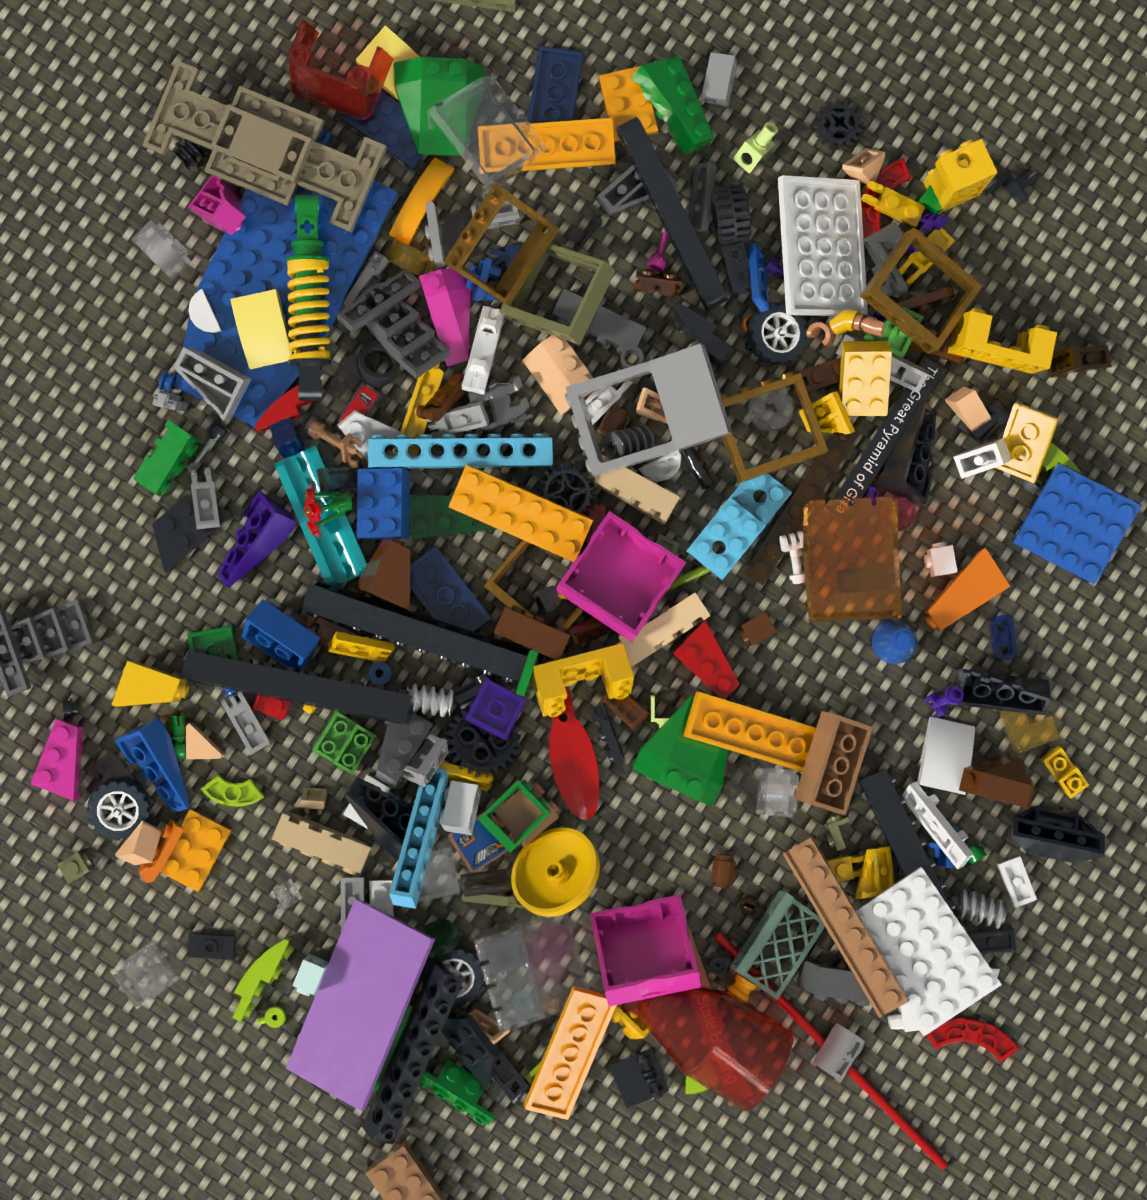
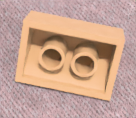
(556, 367)

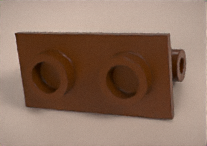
(649, 280)

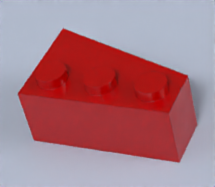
(707, 662)

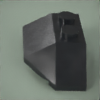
(1057, 835)

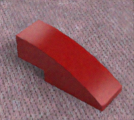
(281, 409)

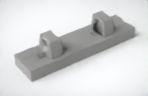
(907, 375)

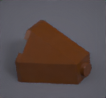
(388, 573)
(1000, 780)

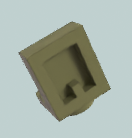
(76, 866)

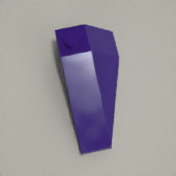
(263, 531)

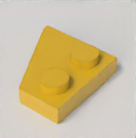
(830, 415)
(875, 873)

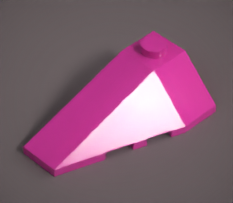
(450, 311)

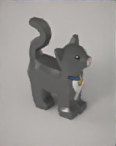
(501, 405)

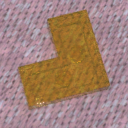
(1026, 735)

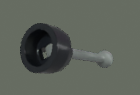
(216, 433)

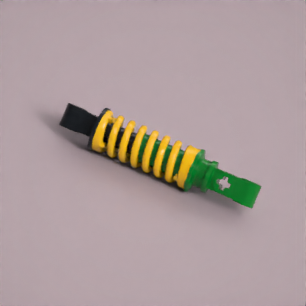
(307, 293)

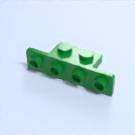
(460, 1089)

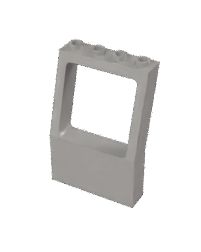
(687, 397)

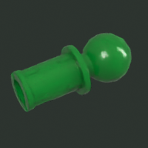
(179, 735)

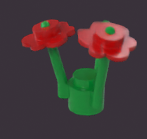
(339, 503)

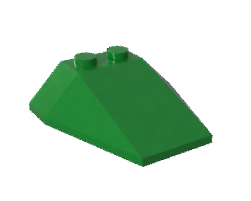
(420, 86)
(682, 762)

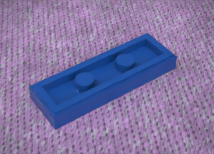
(758, 277)

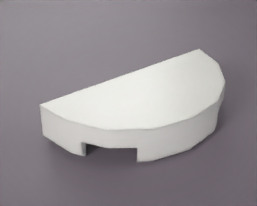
(202, 313)
(662, 468)

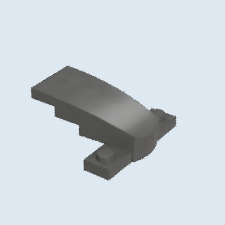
(396, 323)
(40, 638)

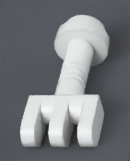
(793, 546)

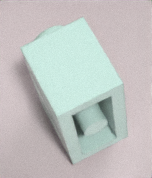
(310, 975)

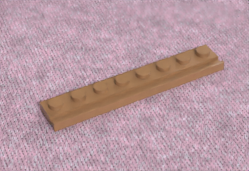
(846, 927)

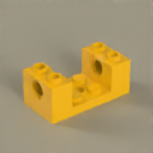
(959, 179)
(1032, 350)
(552, 677)

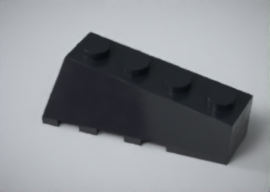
(1003, 692)

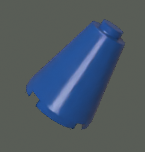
(894, 641)

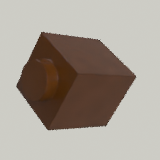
(757, 629)

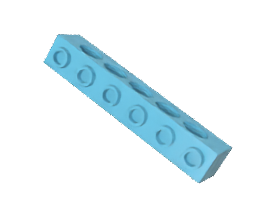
(419, 841)

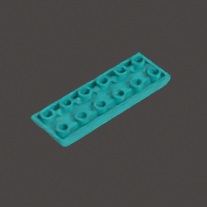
(337, 549)

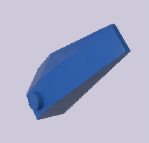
(154, 754)

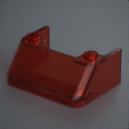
(351, 96)

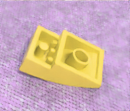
(394, 47)
(262, 328)

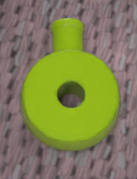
(269, 1019)

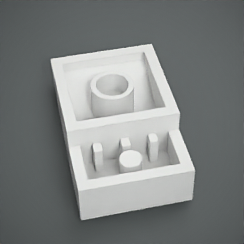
(945, 754)

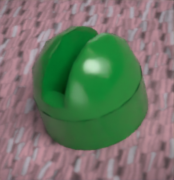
(978, 854)

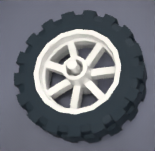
(758, 342)
(118, 786)
(469, 958)

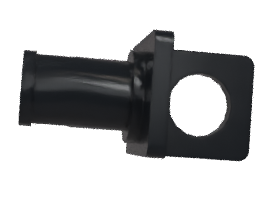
(1014, 186)

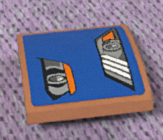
(479, 848)

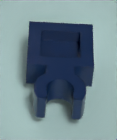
(507, 256)

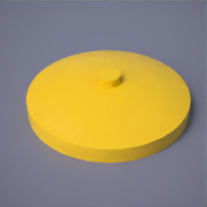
(555, 872)

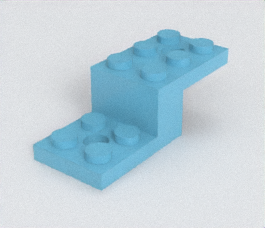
(738, 524)

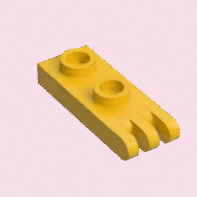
(360, 647)

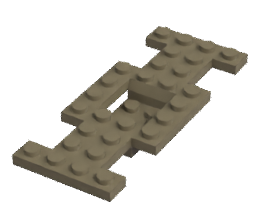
(266, 137)

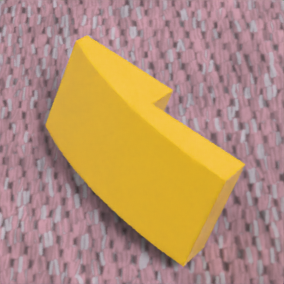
(1064, 772)

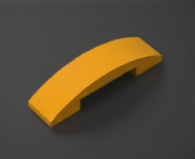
(414, 208)

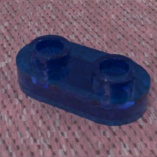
(1005, 637)

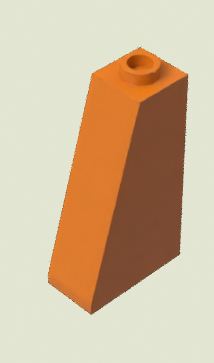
(971, 588)

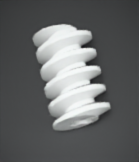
(431, 700)

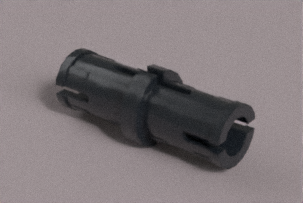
(697, 467)

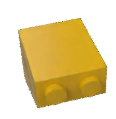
(148, 685)

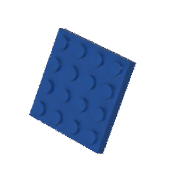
(1076, 523)

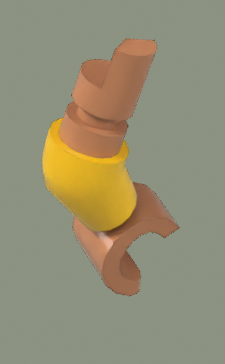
(846, 321)

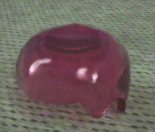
(906, 512)

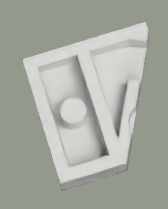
(364, 429)

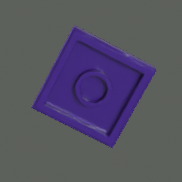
(495, 709)

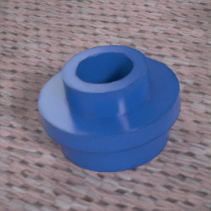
(387, 673)

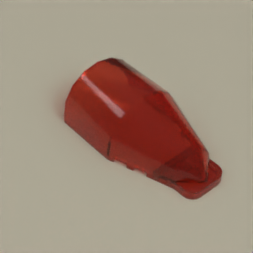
(718, 1041)

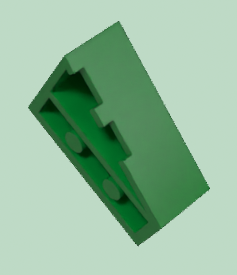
(166, 459)

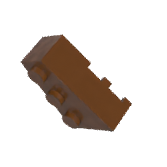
(532, 632)

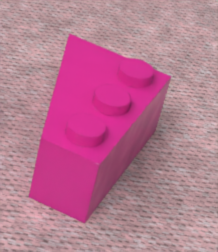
(219, 205)
(61, 761)

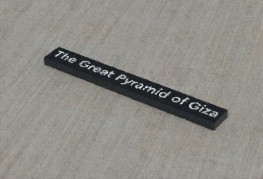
(887, 436)

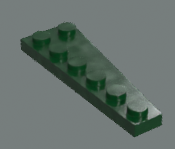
(433, 518)

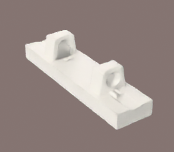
(483, 350)
(937, 826)

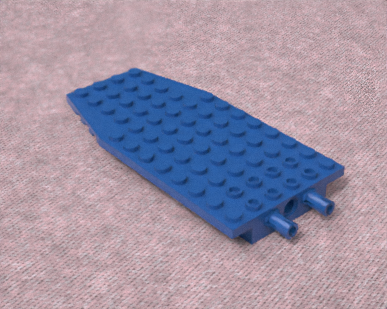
(256, 262)

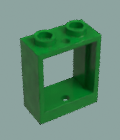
(498, 832)

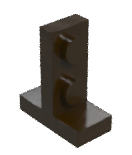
(1079, 360)

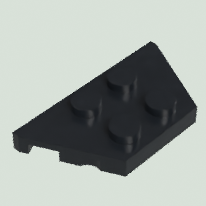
(178, 534)
(472, 1046)

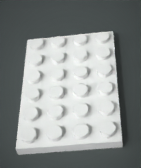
(822, 245)
(927, 951)

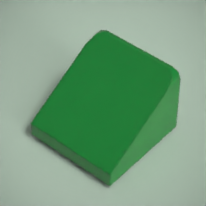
(930, 201)

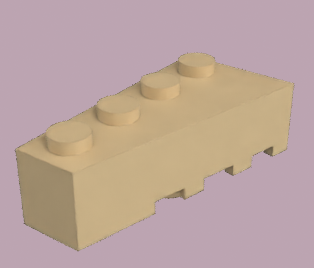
(638, 492)
(665, 628)
(322, 842)

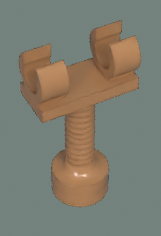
(318, 430)

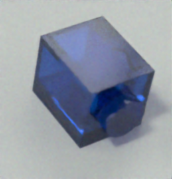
(286, 437)

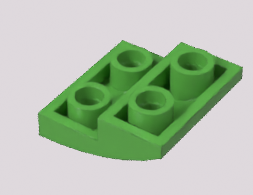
(344, 742)

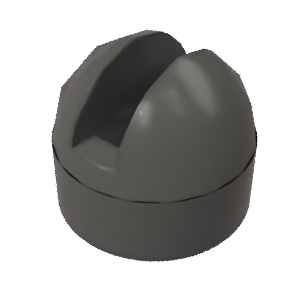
(1032, 488)

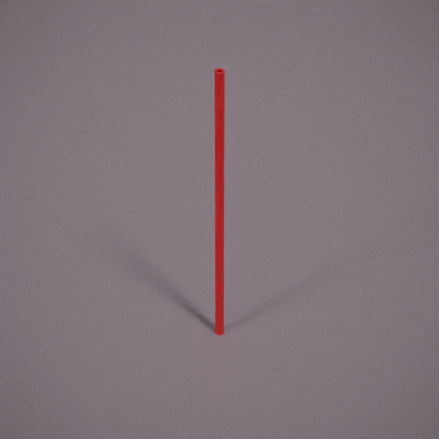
(852, 1072)

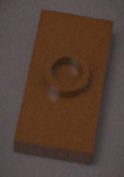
(588, 631)
(627, 710)

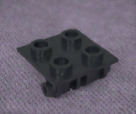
(639, 1078)

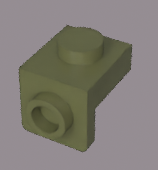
(834, 836)

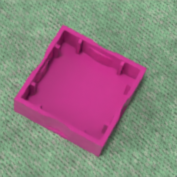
(620, 576)
(645, 950)

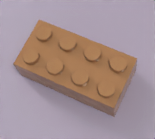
(833, 762)
(403, 1176)

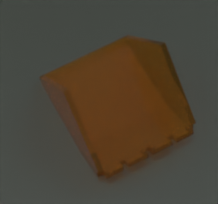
(852, 559)

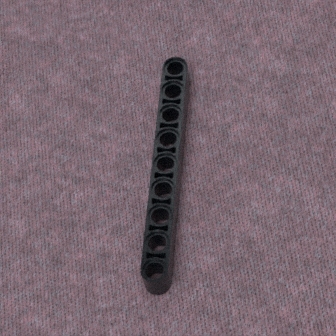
(671, 213)

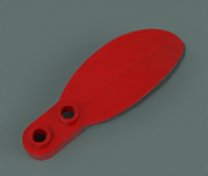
(574, 763)

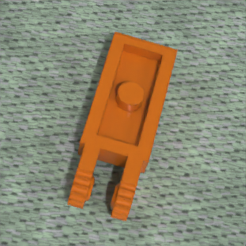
(169, 837)

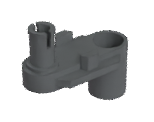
(877, 246)

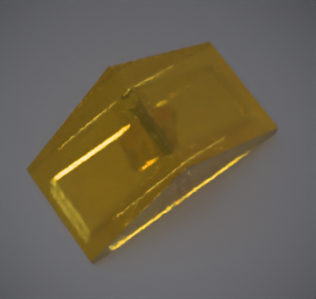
(409, 258)

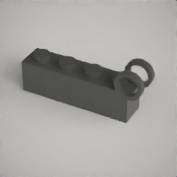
(605, 326)

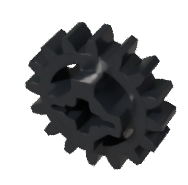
(844, 131)

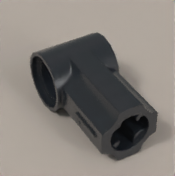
(999, 416)
(467, 693)

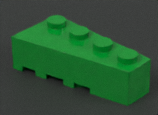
(676, 102)

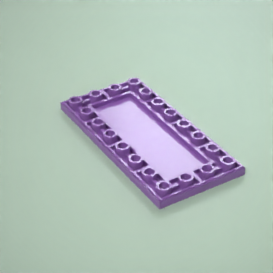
(360, 1004)

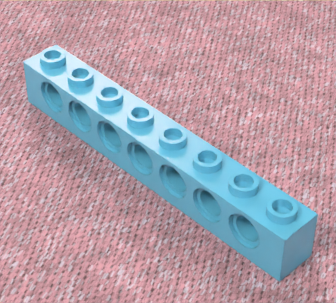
(542, 457)

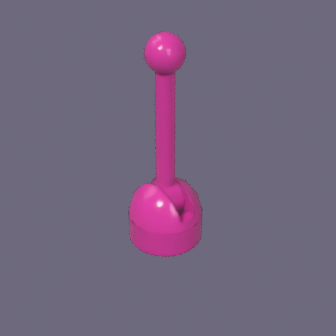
(657, 260)

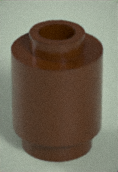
(613, 420)
(723, 870)

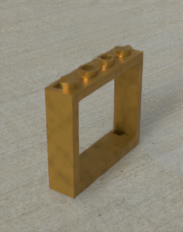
(524, 260)
(899, 316)
(765, 387)
(505, 598)

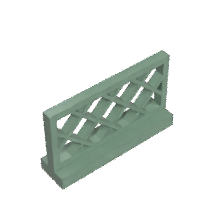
(765, 930)

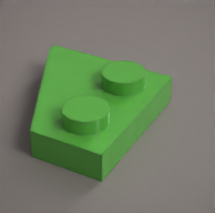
(897, 340)

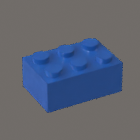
(383, 504)
(280, 636)

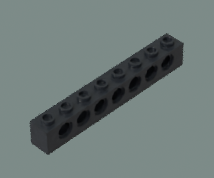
(413, 1052)

